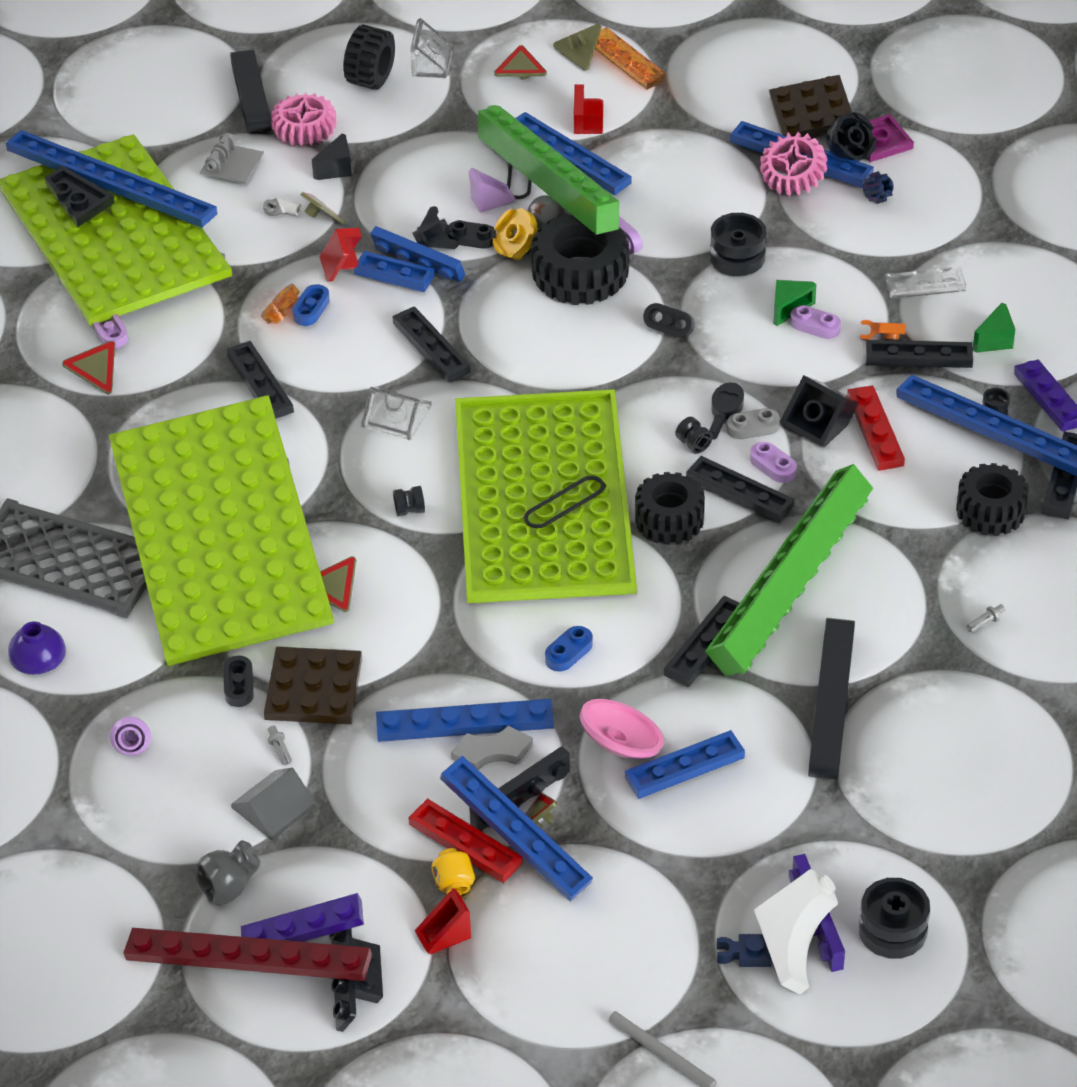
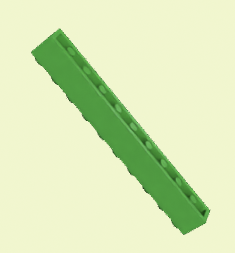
(548, 170)
(789, 571)

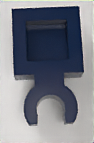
(749, 950)

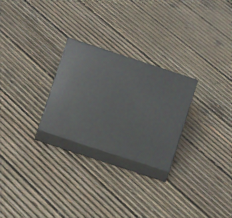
(275, 802)

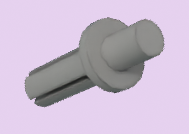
(992, 615)
(276, 738)

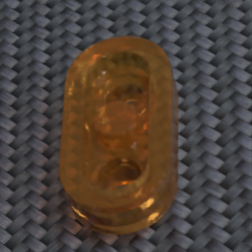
(284, 300)

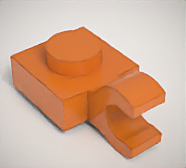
(890, 330)

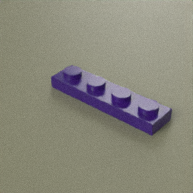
(1048, 393)
(310, 921)
(829, 944)

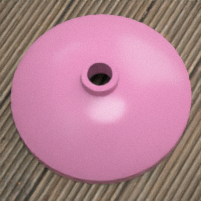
(621, 729)

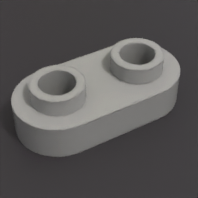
(753, 423)

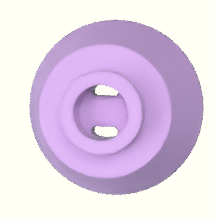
(130, 743)

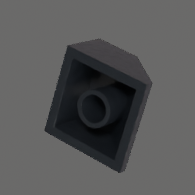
(818, 411)

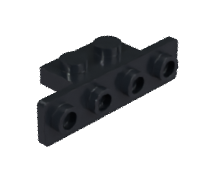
(348, 990)

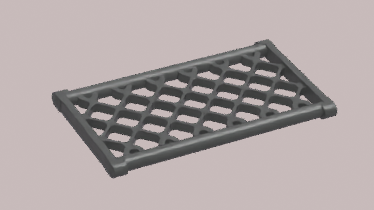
(61, 586)

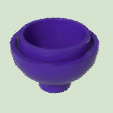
(36, 648)

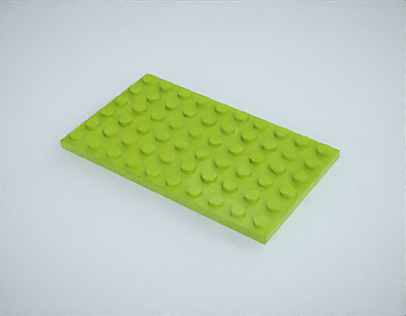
(122, 254)
(520, 454)
(220, 530)

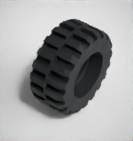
(578, 279)

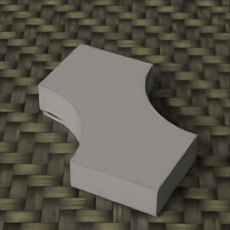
(505, 746)

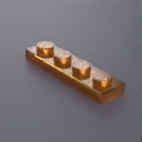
(629, 59)

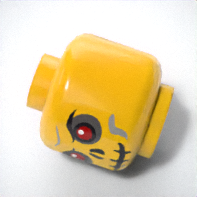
(453, 870)

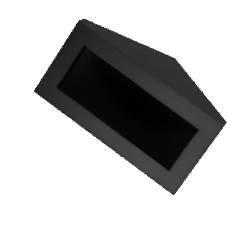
(333, 160)

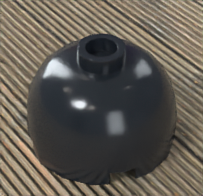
(851, 137)

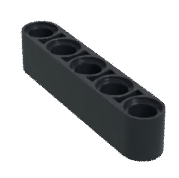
(250, 90)

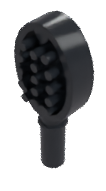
(725, 401)

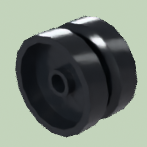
(738, 244)
(894, 918)

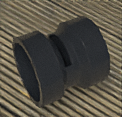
(997, 399)
(695, 436)
(415, 501)

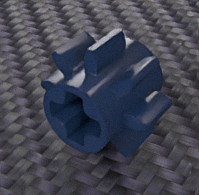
(878, 187)

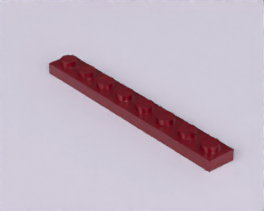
(248, 954)

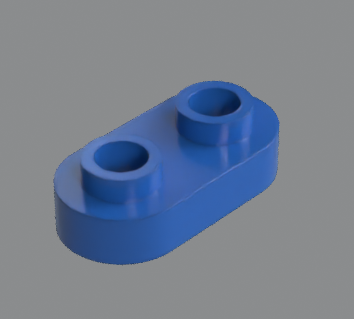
(311, 305)
(572, 647)

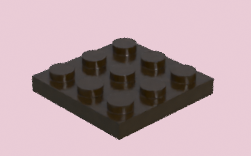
(809, 105)
(313, 685)

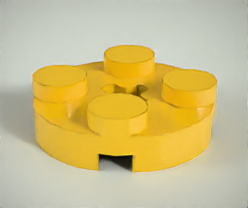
(506, 241)

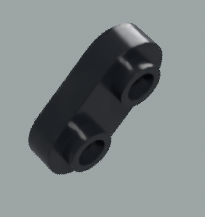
(472, 234)
(670, 320)
(238, 681)

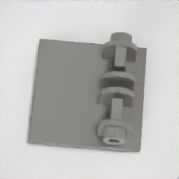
(231, 161)

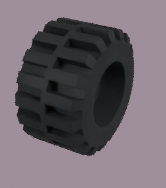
(369, 57)
(992, 499)
(669, 508)

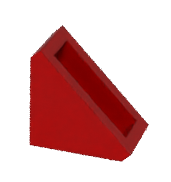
(446, 924)

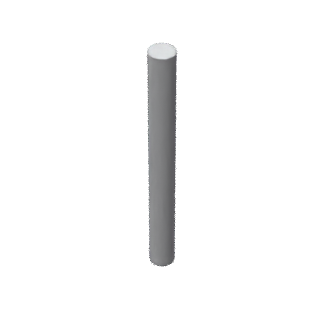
(661, 1050)

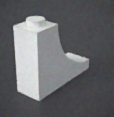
(790, 922)

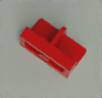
(587, 113)
(340, 252)

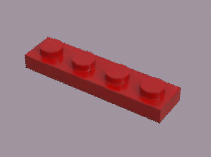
(876, 428)
(456, 833)

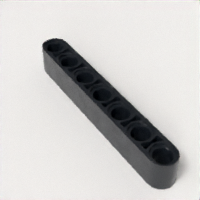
(831, 699)

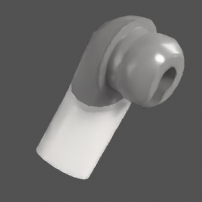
(279, 206)

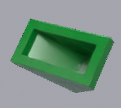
(791, 295)
(995, 332)

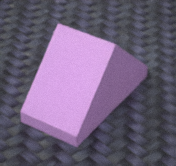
(488, 192)

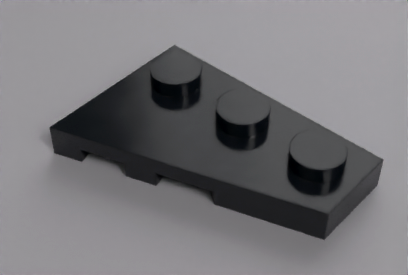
(77, 195)

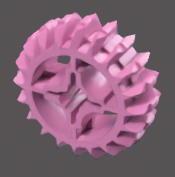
(303, 119)
(802, 173)

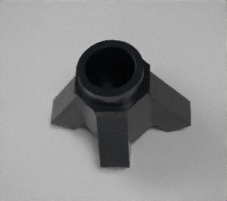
(434, 232)

